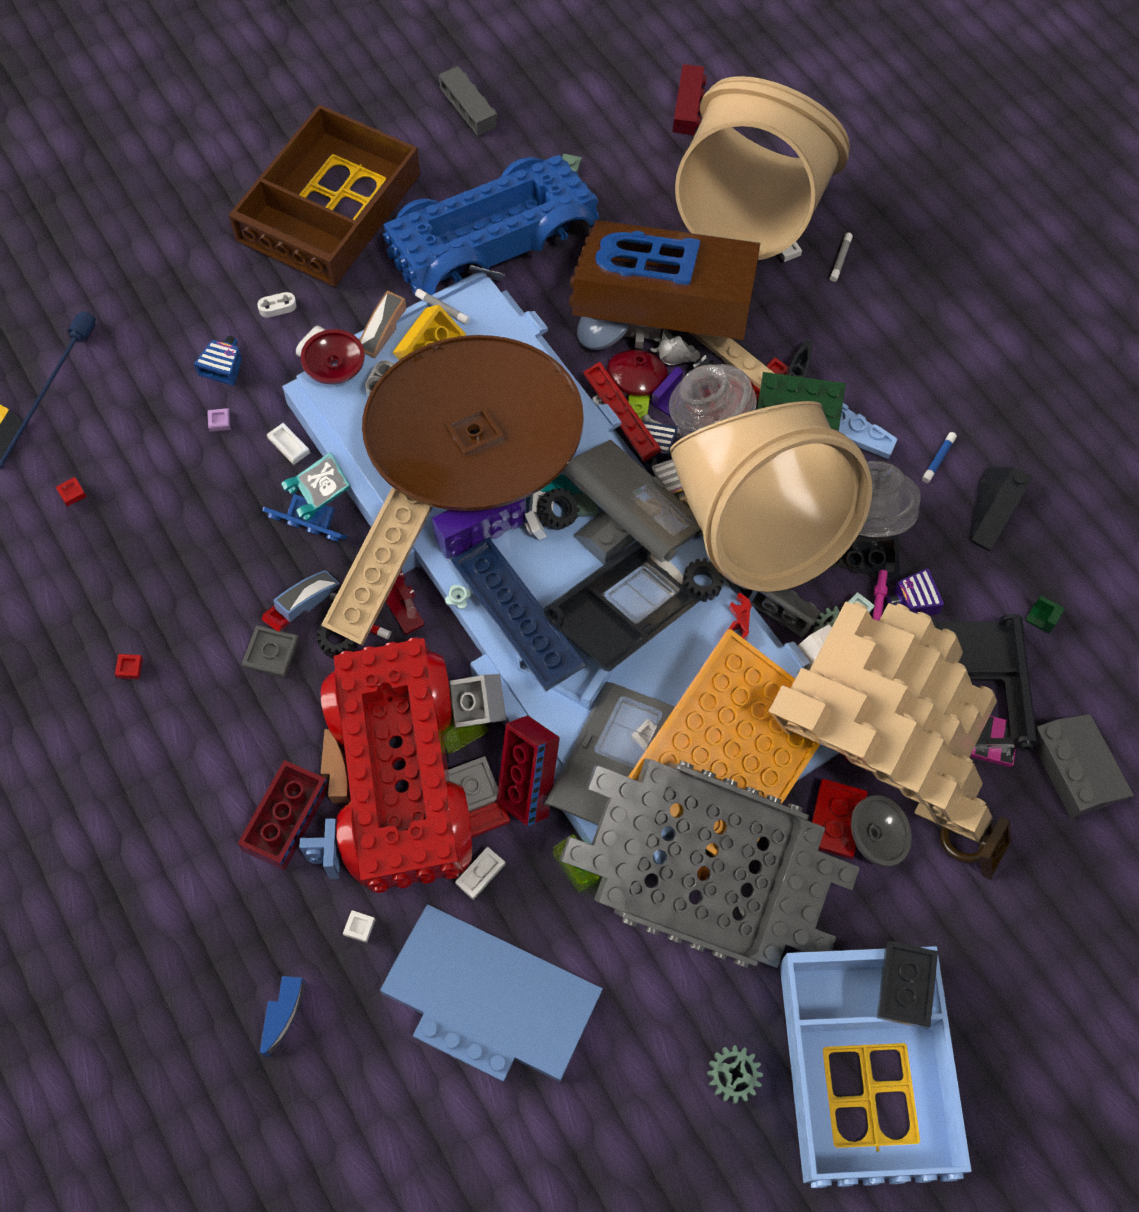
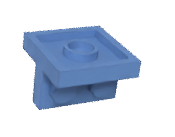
(324, 850)

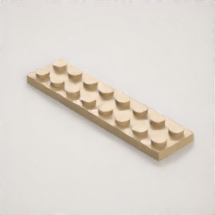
(376, 566)

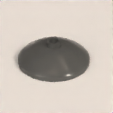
(881, 830)

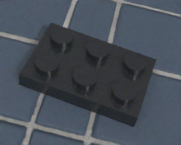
(907, 984)

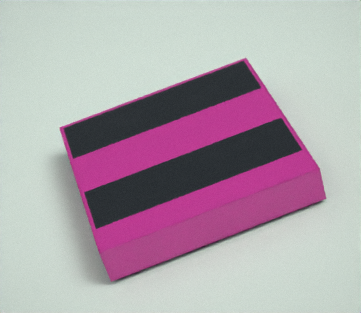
(995, 728)

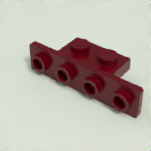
(402, 606)

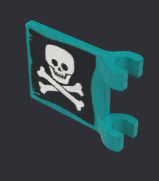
(318, 485)

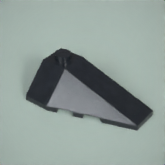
(996, 501)
(871, 555)

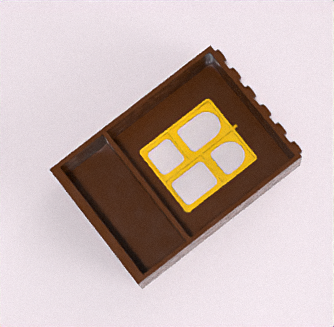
(304, 234)

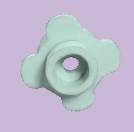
(456, 590)

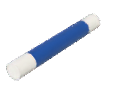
(939, 457)

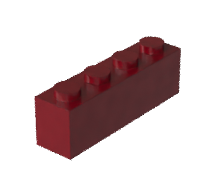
(688, 99)

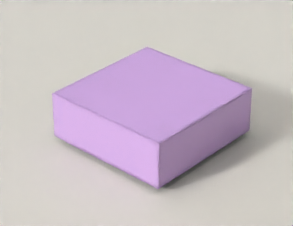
(219, 420)

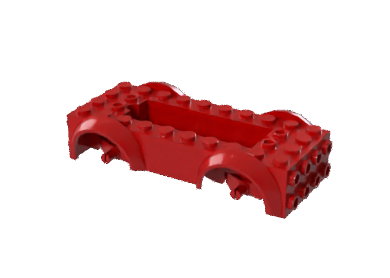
(386, 833)

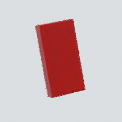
(487, 819)

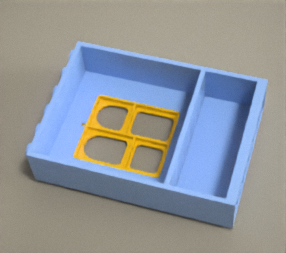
(834, 1009)

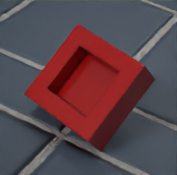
(71, 491)
(275, 619)
(128, 666)

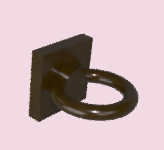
(990, 850)

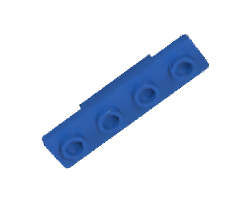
(319, 523)

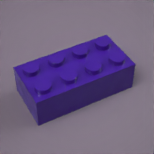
(462, 530)

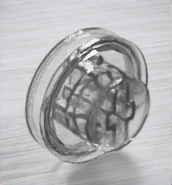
(710, 396)
(893, 501)

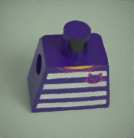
(918, 594)

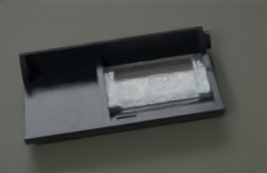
(616, 603)

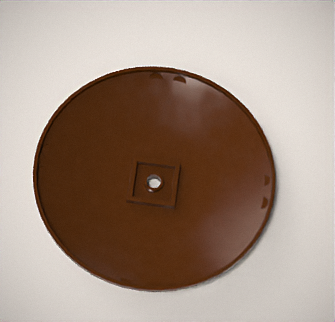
(433, 398)

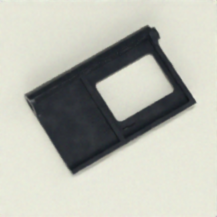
(1000, 654)

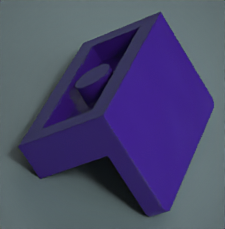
(662, 394)

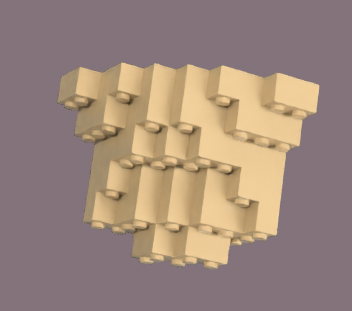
(897, 708)

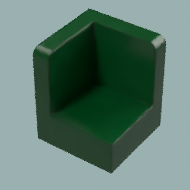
(1044, 614)

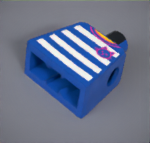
(220, 361)

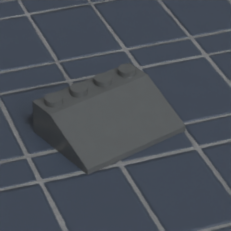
(1080, 765)

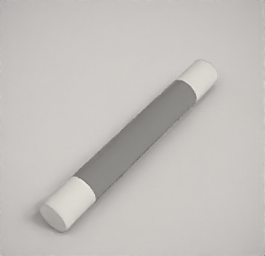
(841, 257)
(450, 310)

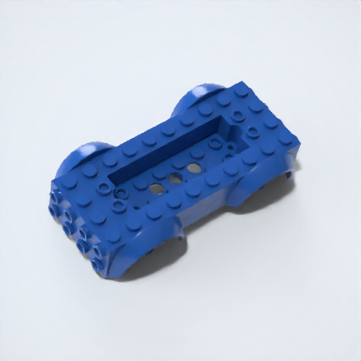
(488, 222)

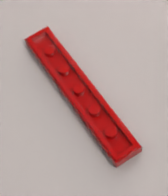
(630, 422)

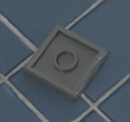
(270, 651)

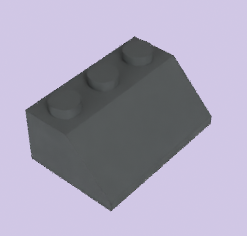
(604, 537)
(786, 609)

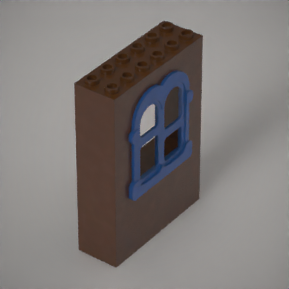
(704, 298)

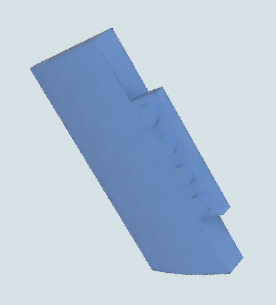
(489, 998)

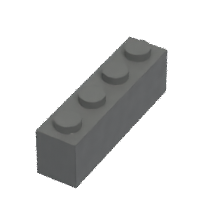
(468, 100)

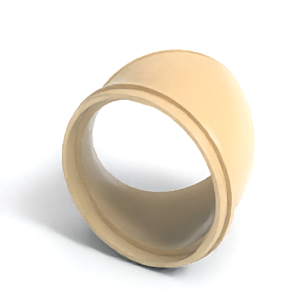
(745, 190)
(774, 493)

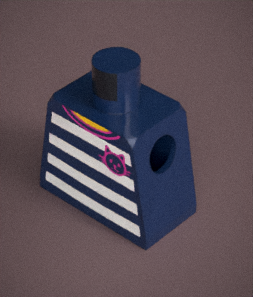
(665, 437)

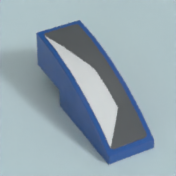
(281, 1013)

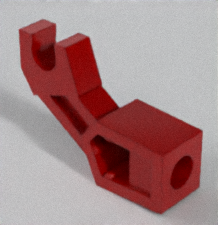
(742, 615)

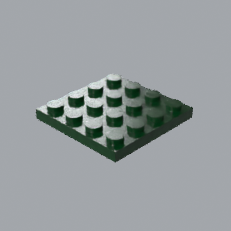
(783, 389)

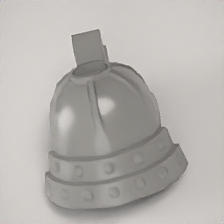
(675, 350)

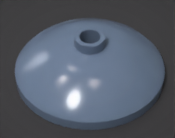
(598, 333)

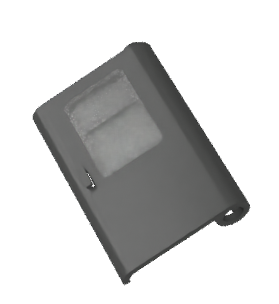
(633, 499)
(620, 731)

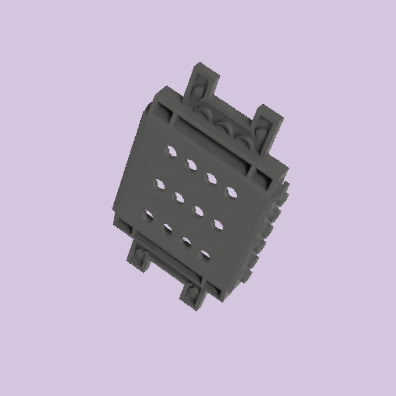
(785, 890)

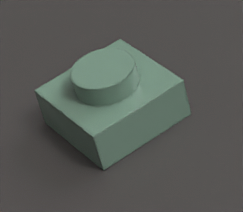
(573, 161)

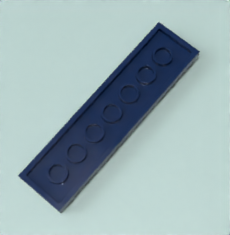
(518, 614)

